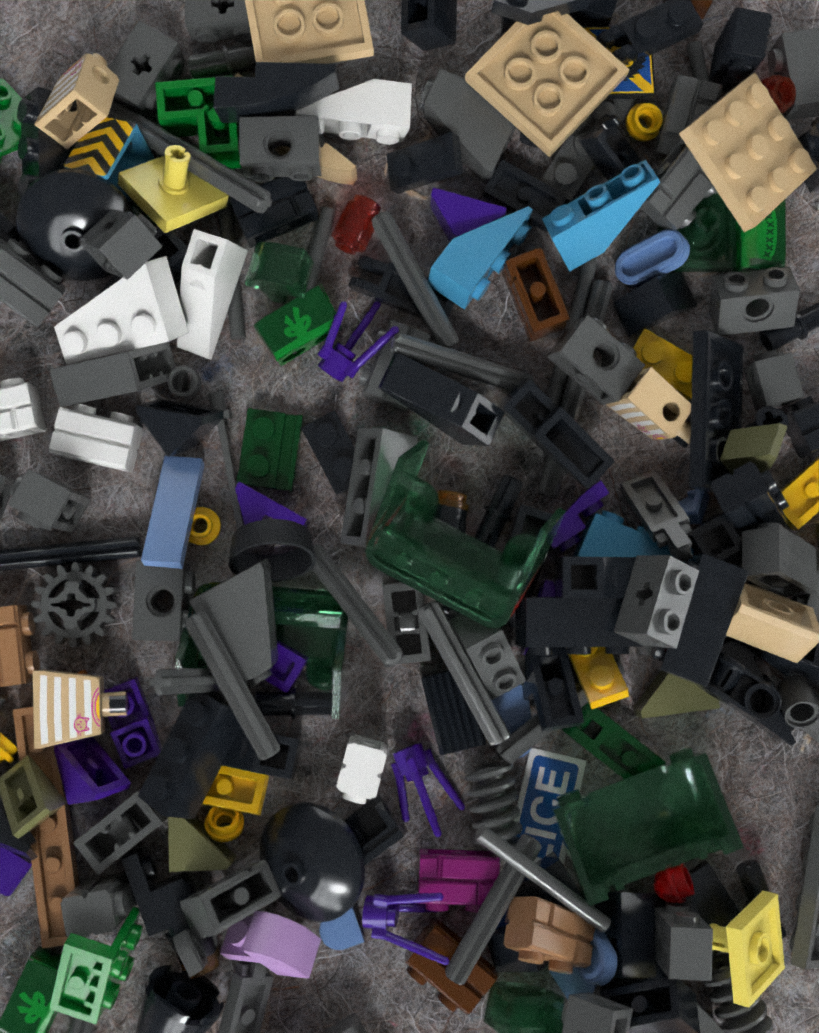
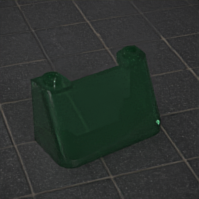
(645, 824)

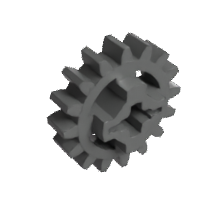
(73, 619)

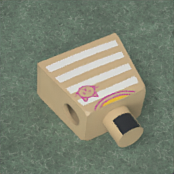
(91, 87)
(655, 408)
(71, 706)

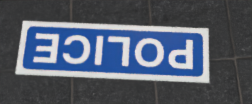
(544, 779)

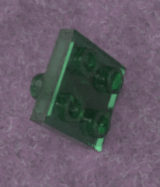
(710, 238)

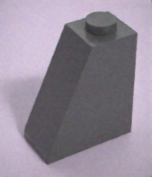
(460, 109)
(113, 374)
(245, 619)

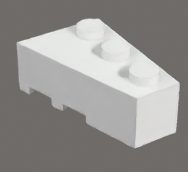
(125, 316)

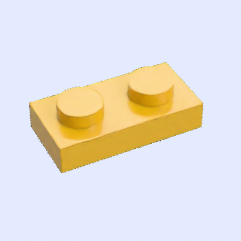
(667, 360)
(802, 496)
(599, 677)
(238, 790)

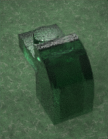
(279, 271)
(523, 1009)

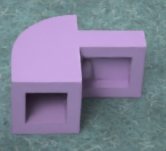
(274, 942)

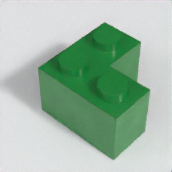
(188, 110)

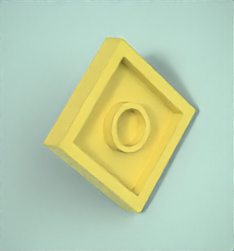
(170, 191)
(753, 947)

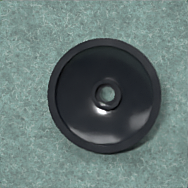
(65, 205)
(313, 861)

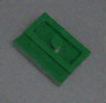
(270, 450)

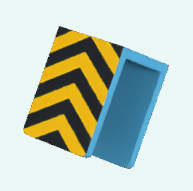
(107, 150)

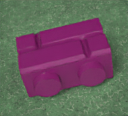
(459, 875)

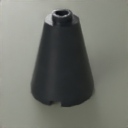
(178, 1003)

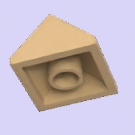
(774, 623)

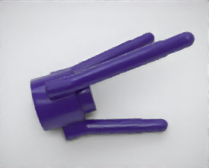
(339, 360)
(412, 763)
(383, 912)

